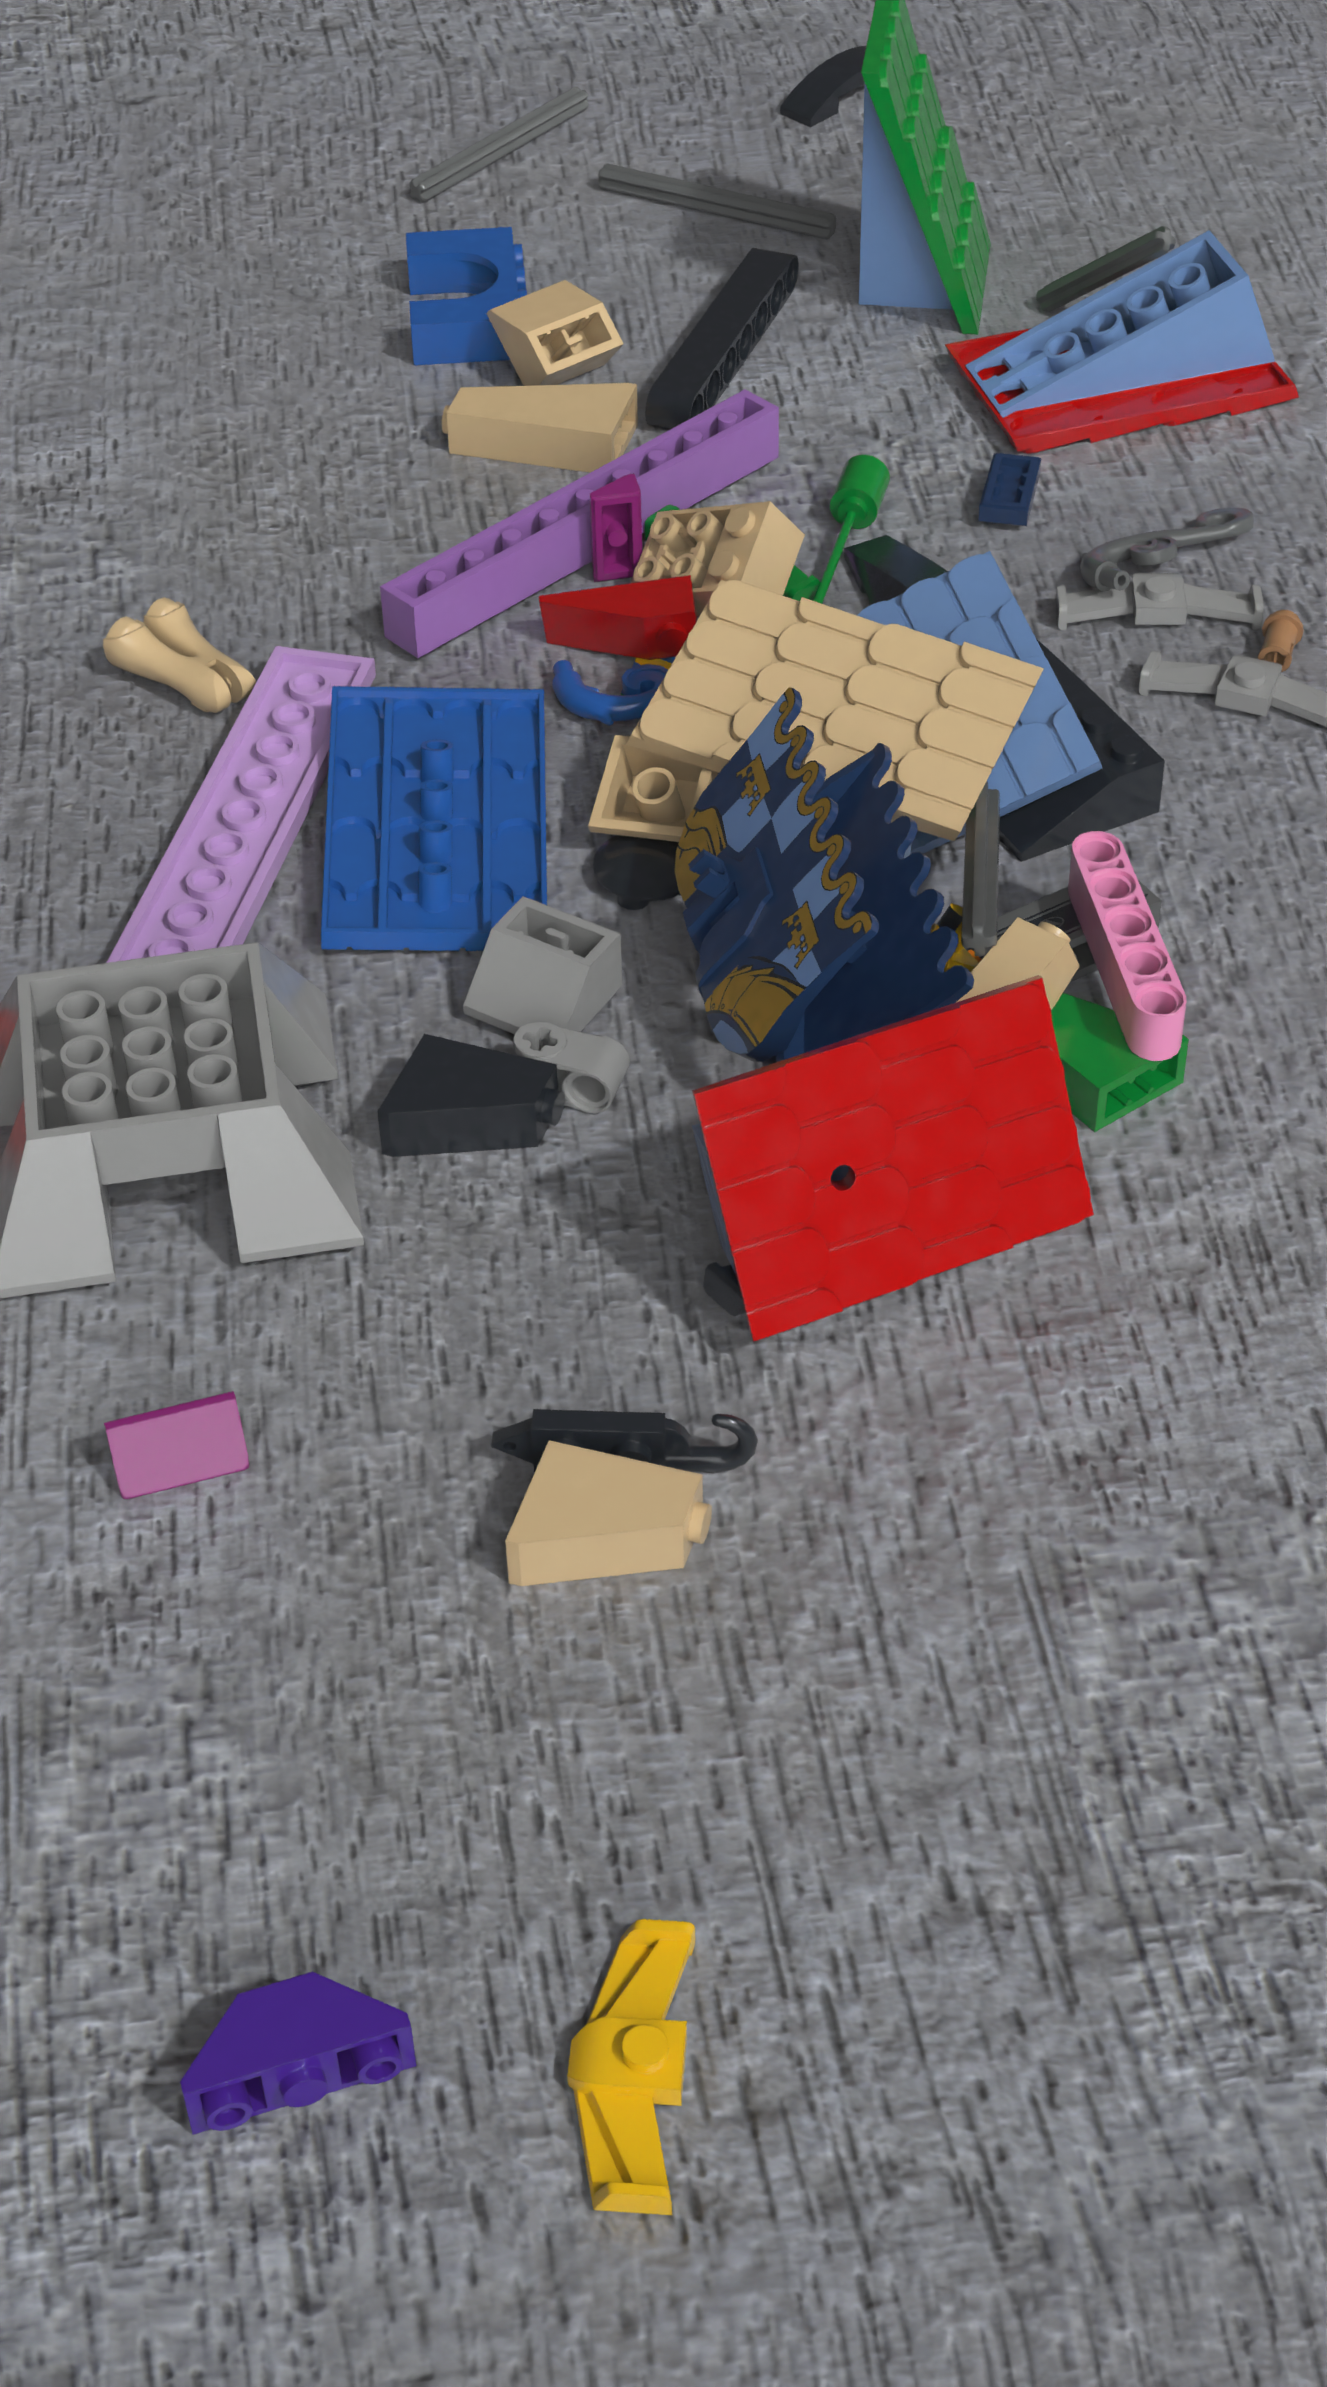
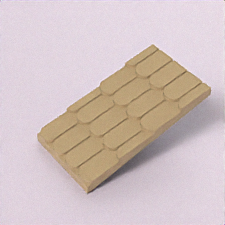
(860, 685)

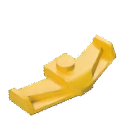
(630, 2062)

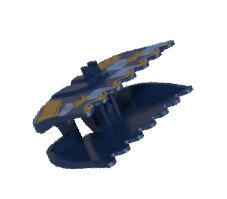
(808, 899)

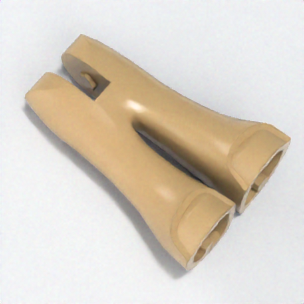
(175, 654)

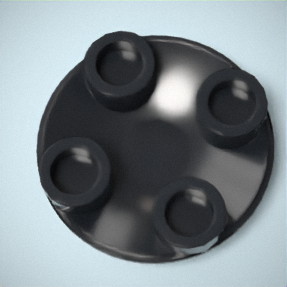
(637, 870)

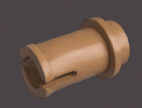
(1281, 634)

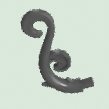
(1157, 547)

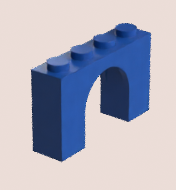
(461, 262)

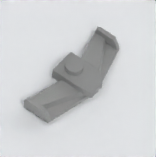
(1159, 601)
(1240, 685)

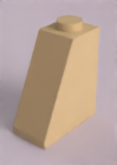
(603, 1518)

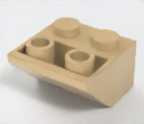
(555, 334)

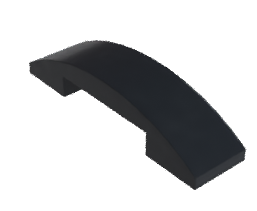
(819, 92)

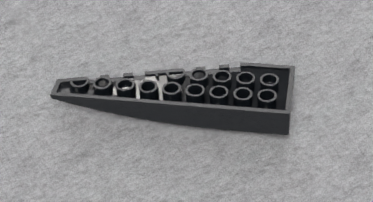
(1111, 797)

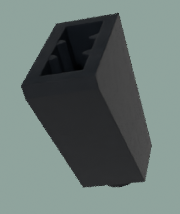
(468, 1101)

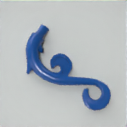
(606, 708)

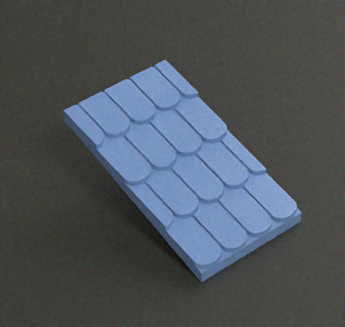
(978, 608)

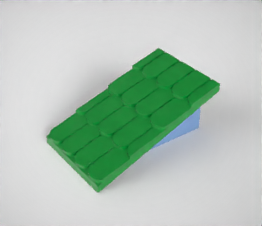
(919, 213)

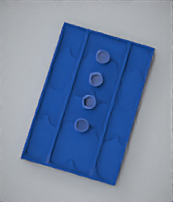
(432, 815)

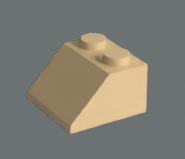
(646, 793)

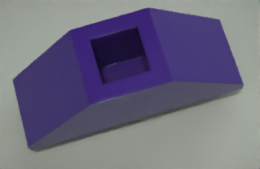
(292, 2049)

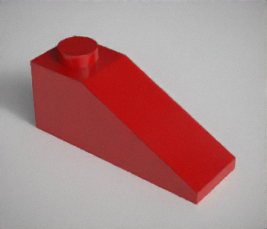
(624, 619)

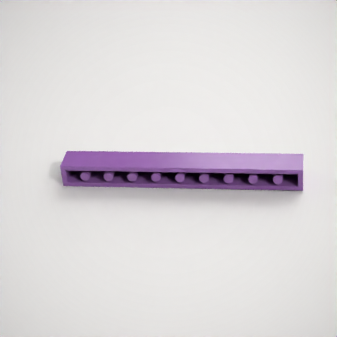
(554, 533)

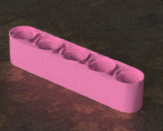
(1126, 946)

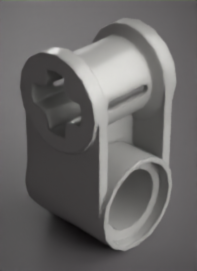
(587, 1064)

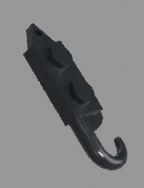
(627, 1434)

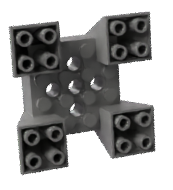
(159, 1077)

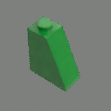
(1099, 1067)

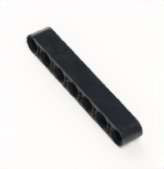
(722, 338)

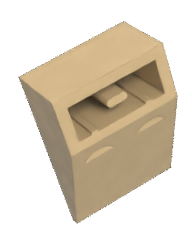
(721, 543)

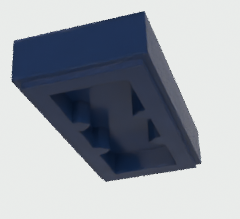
(1010, 489)

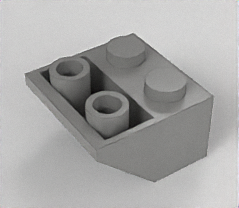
(544, 970)

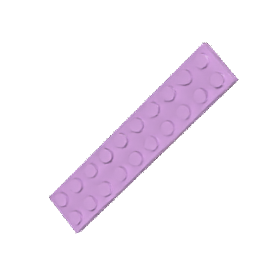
(245, 810)

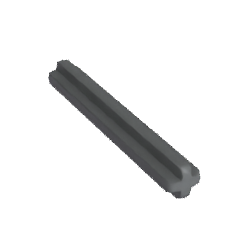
(1106, 269)

